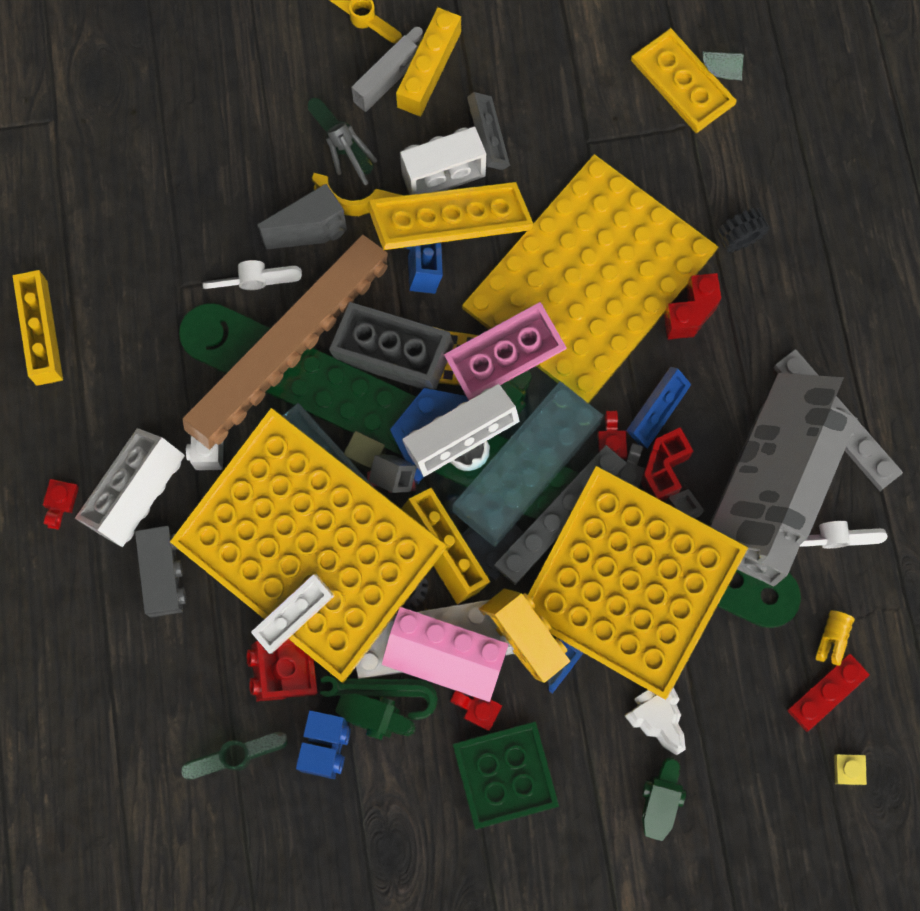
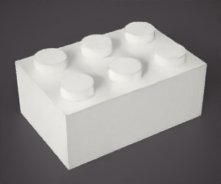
(444, 162)

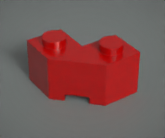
(687, 318)
(666, 453)

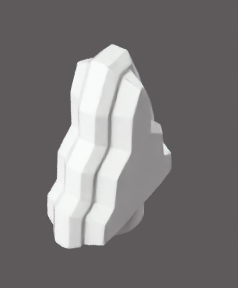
(659, 719)

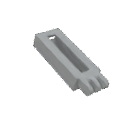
(386, 70)

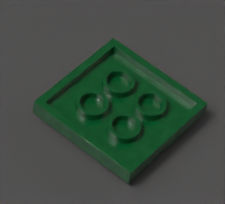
(505, 775)

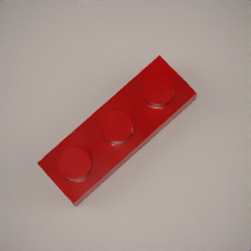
(828, 692)

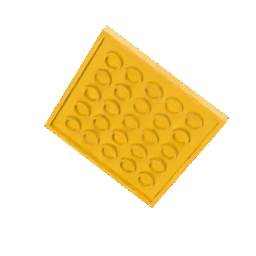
(634, 581)

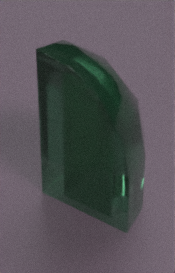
(724, 64)

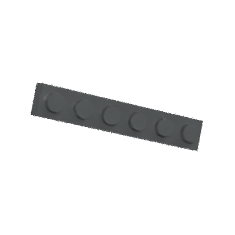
(548, 526)

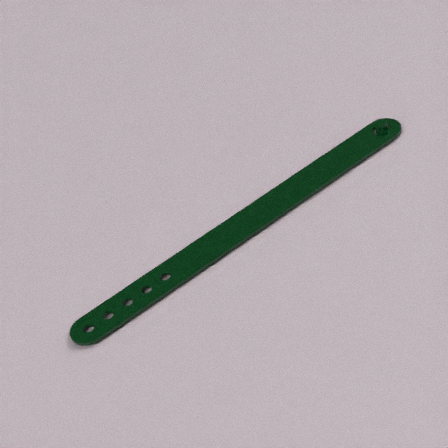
(372, 408)

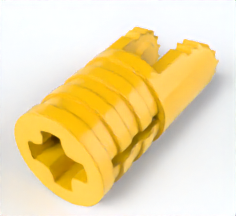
(835, 633)

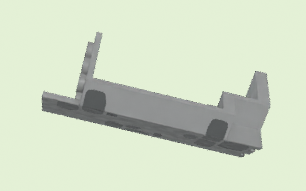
(784, 473)

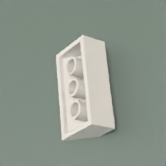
(130, 486)

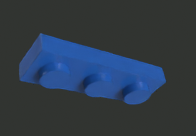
(658, 407)

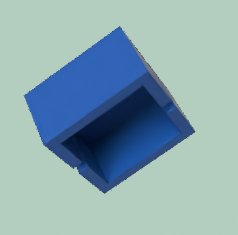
(329, 731)

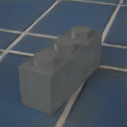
(160, 572)

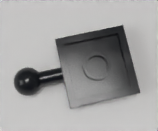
(484, 551)

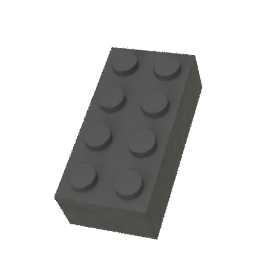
(391, 346)

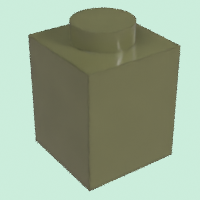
(362, 451)

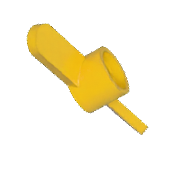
(369, 20)

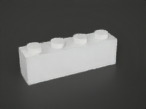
(461, 429)

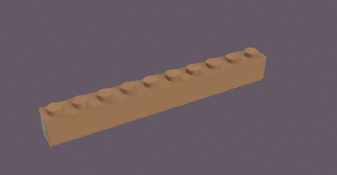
(284, 343)

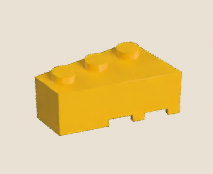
(526, 633)

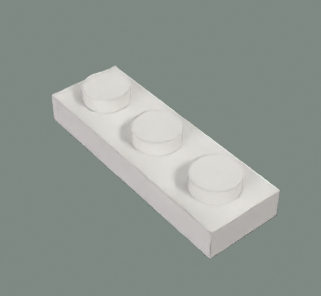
(292, 613)

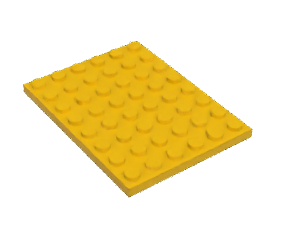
(601, 267)
(301, 512)

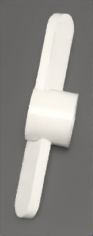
(255, 276)
(836, 535)

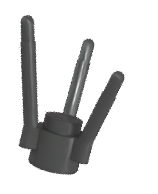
(340, 137)

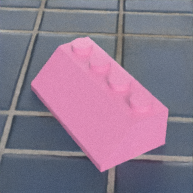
(505, 351)
(444, 654)

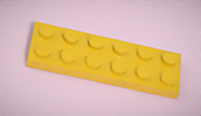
(449, 215)

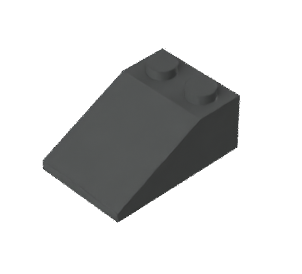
(305, 222)

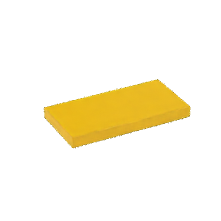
(683, 80)

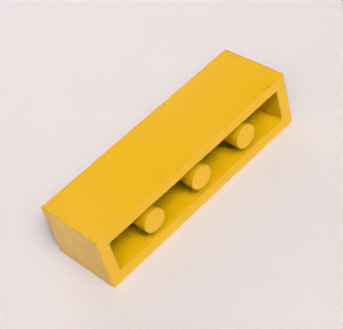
(428, 62)
(37, 328)
(457, 563)

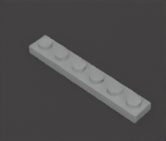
(861, 445)

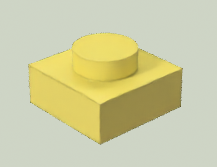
(850, 769)

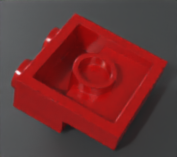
(281, 673)

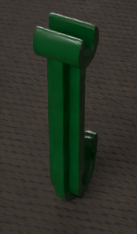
(385, 688)

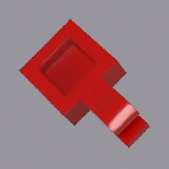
(612, 437)
(59, 499)
(478, 711)

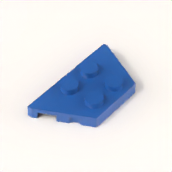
(422, 411)

